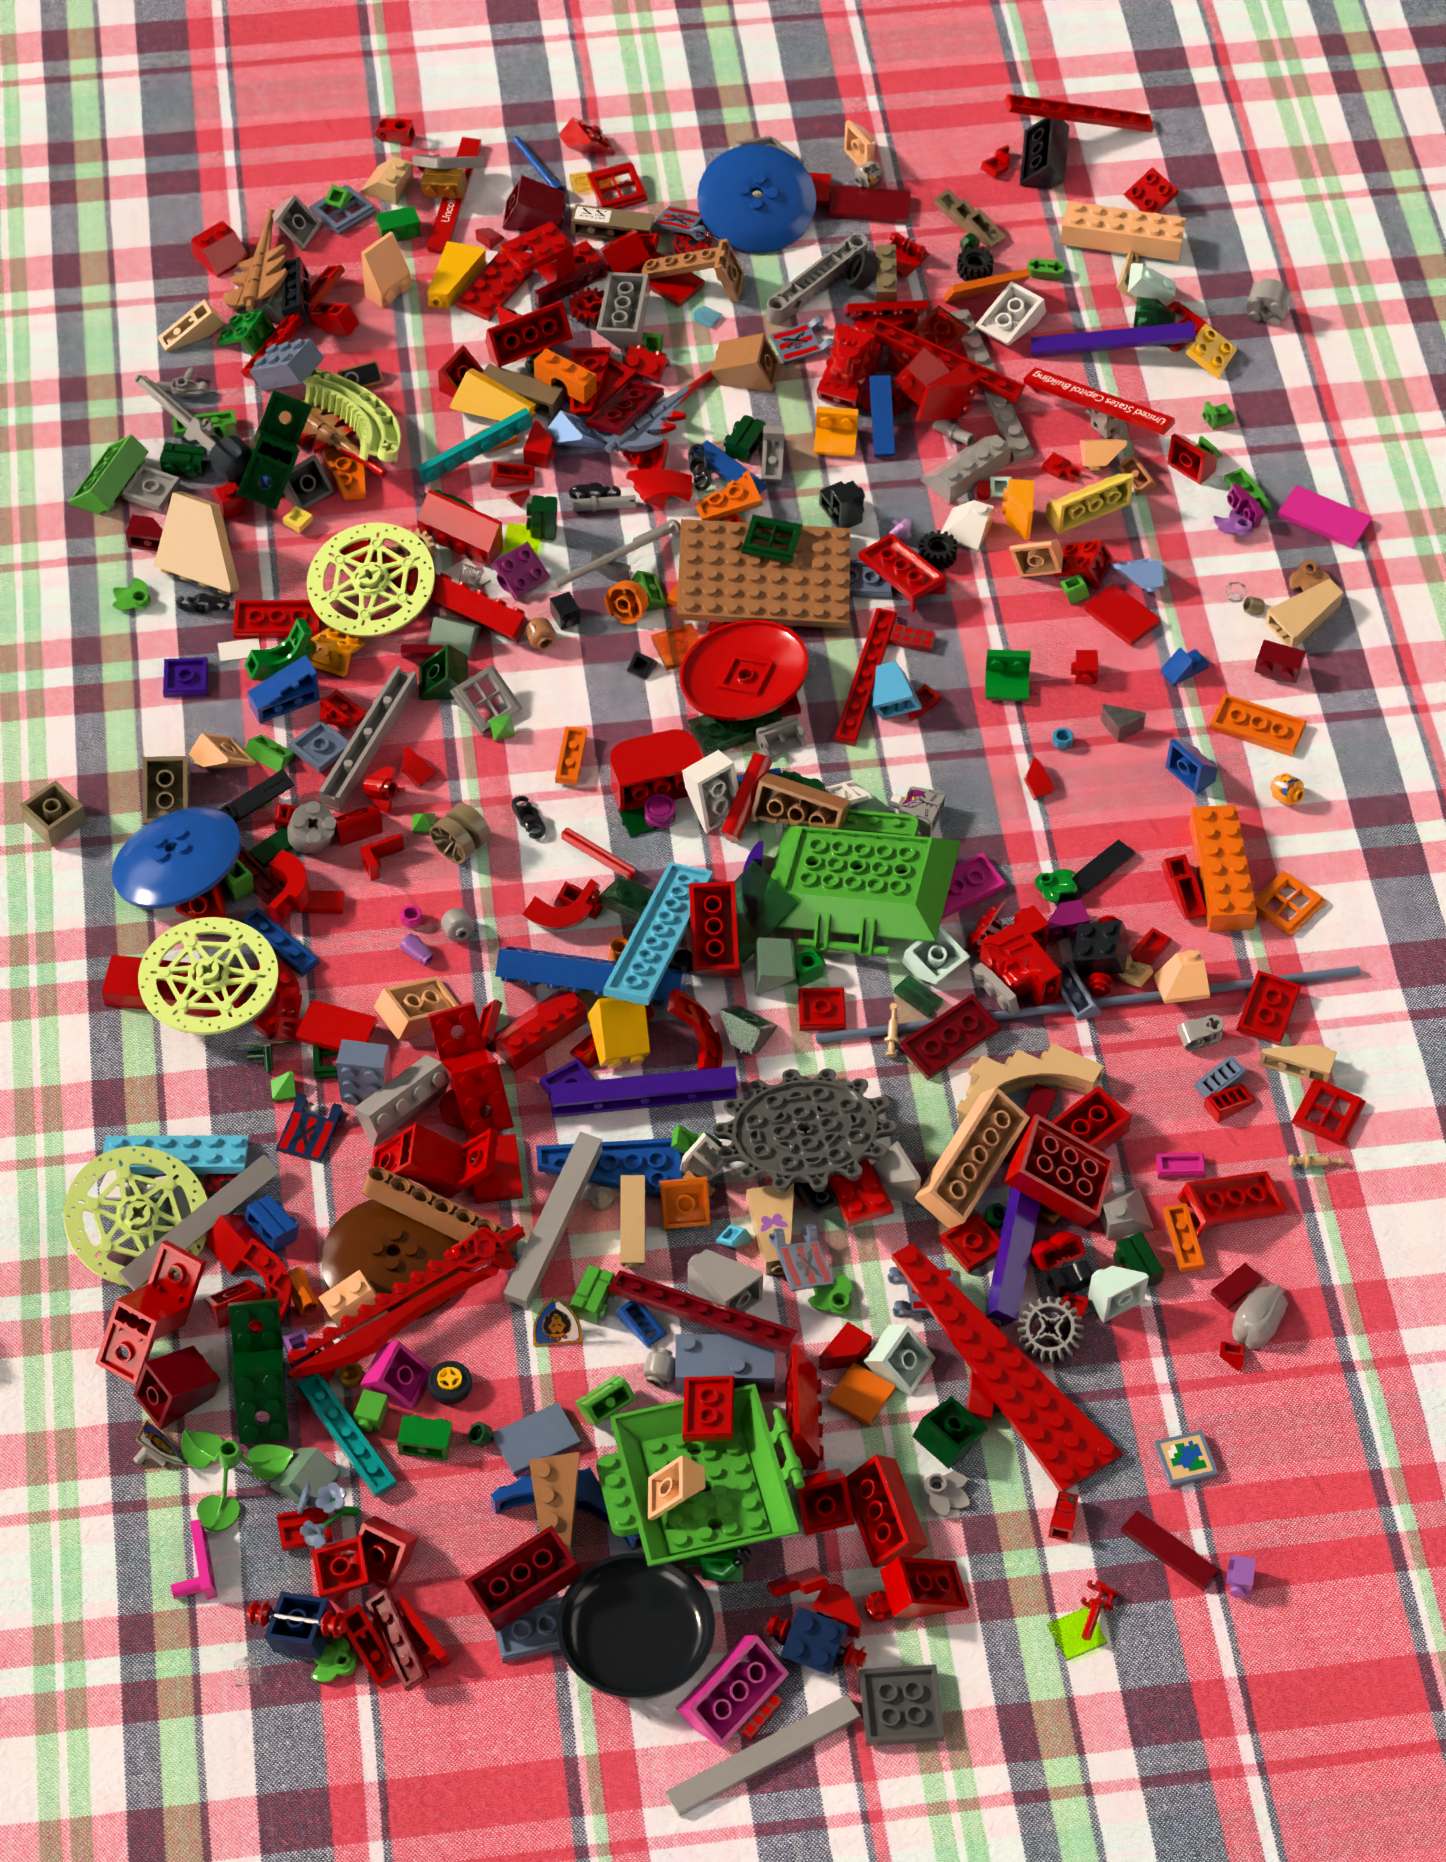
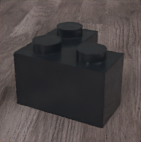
(843, 503)

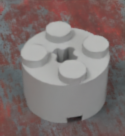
(1268, 301)
(322, 827)

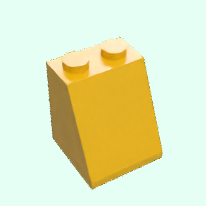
(619, 1031)

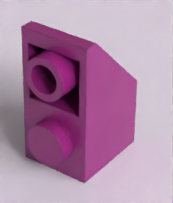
(1065, 920)

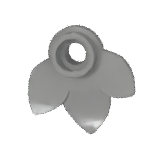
(949, 1495)

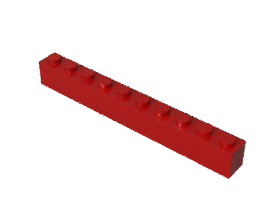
(458, 598)

